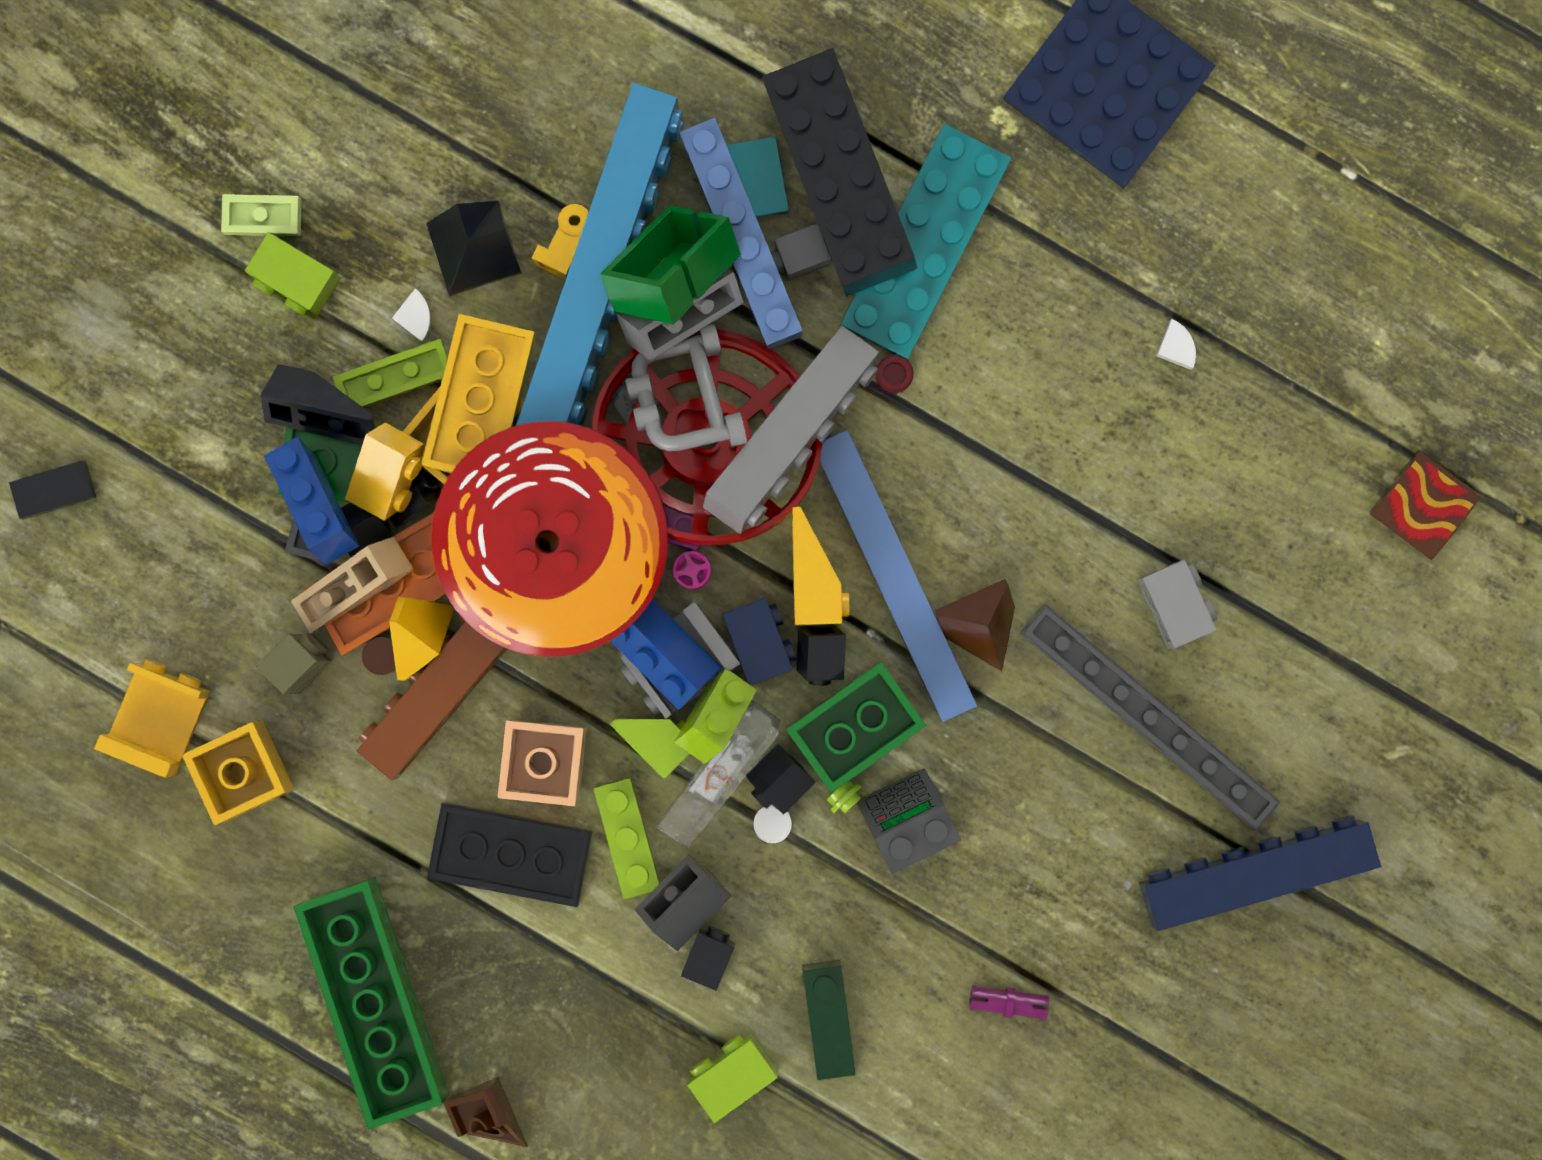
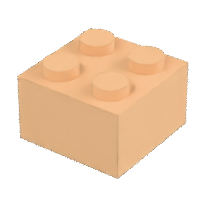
(542, 762)

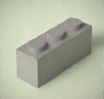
(656, 337)

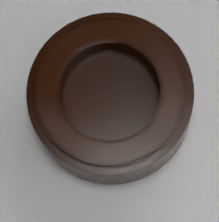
(379, 656)

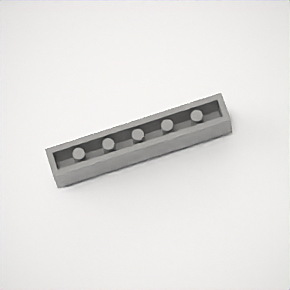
(791, 430)

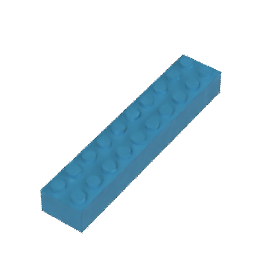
(614, 220)

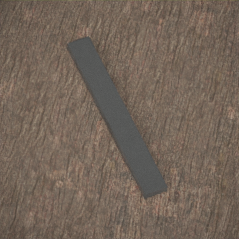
(1150, 717)

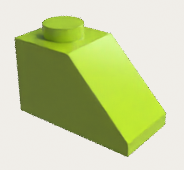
(653, 741)

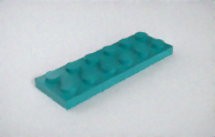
(938, 224)

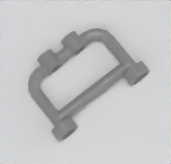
(647, 416)

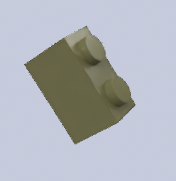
(295, 662)

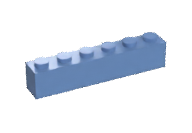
(755, 264)

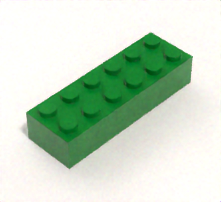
(371, 1003)

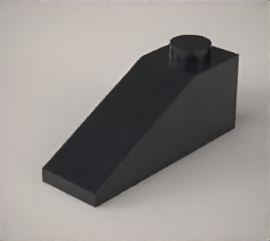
(313, 405)

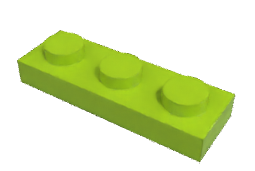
(394, 374)
(627, 838)

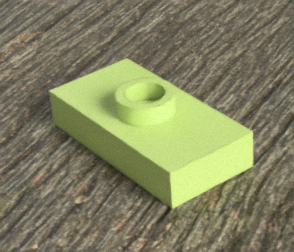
(261, 214)

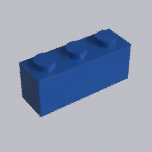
(311, 501)
(666, 655)

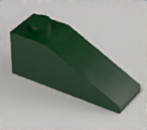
(828, 1019)

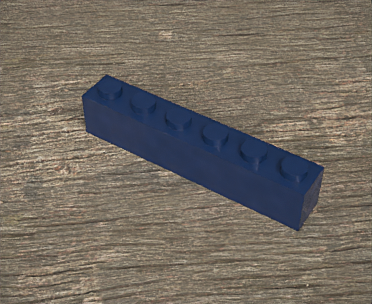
(1259, 874)

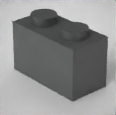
(682, 902)

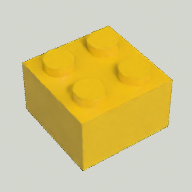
(238, 772)

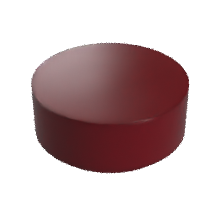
(894, 374)

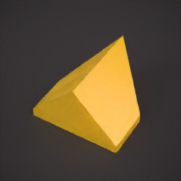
(417, 633)

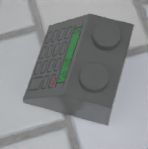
(908, 821)

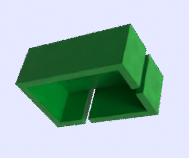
(670, 264)

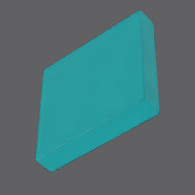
(761, 175)

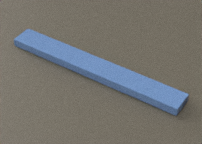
(895, 577)

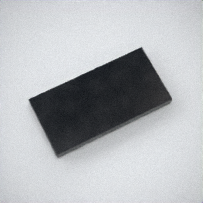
(509, 854)

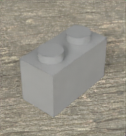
(1177, 604)

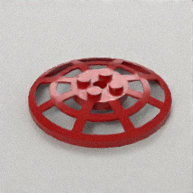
(695, 464)

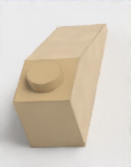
(352, 583)

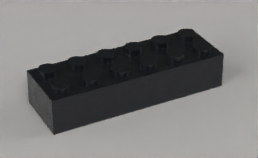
(840, 172)

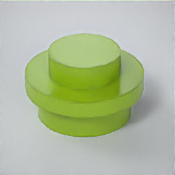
(844, 797)

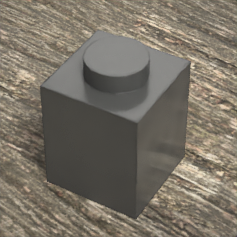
(801, 252)

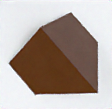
(981, 622)
(485, 1114)

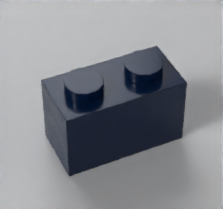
(759, 642)

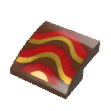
(1425, 504)

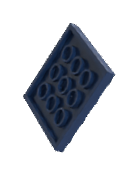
(1109, 84)

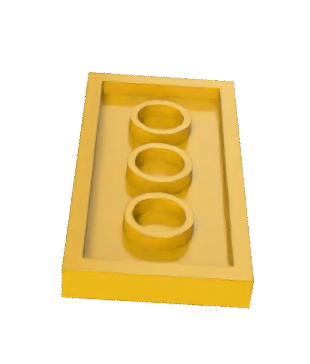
(477, 388)

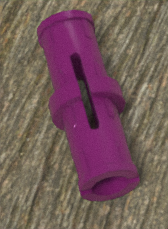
(1009, 1002)

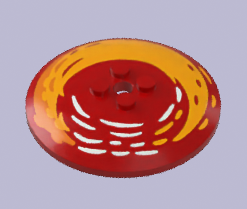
(561, 482)

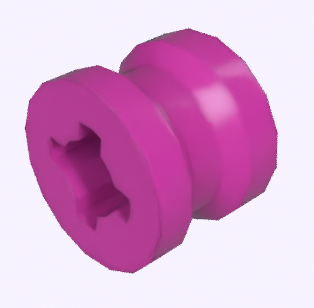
(684, 566)

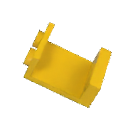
(155, 719)

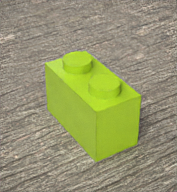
(292, 274)
(715, 716)
(731, 1077)

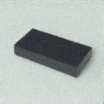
(52, 490)

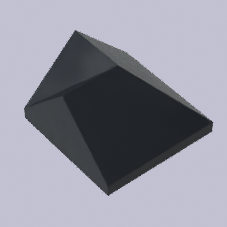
(473, 246)

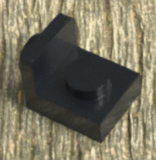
(424, 491)

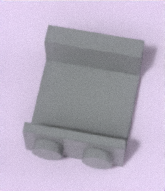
(700, 629)

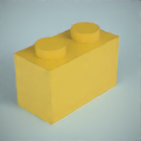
(385, 471)

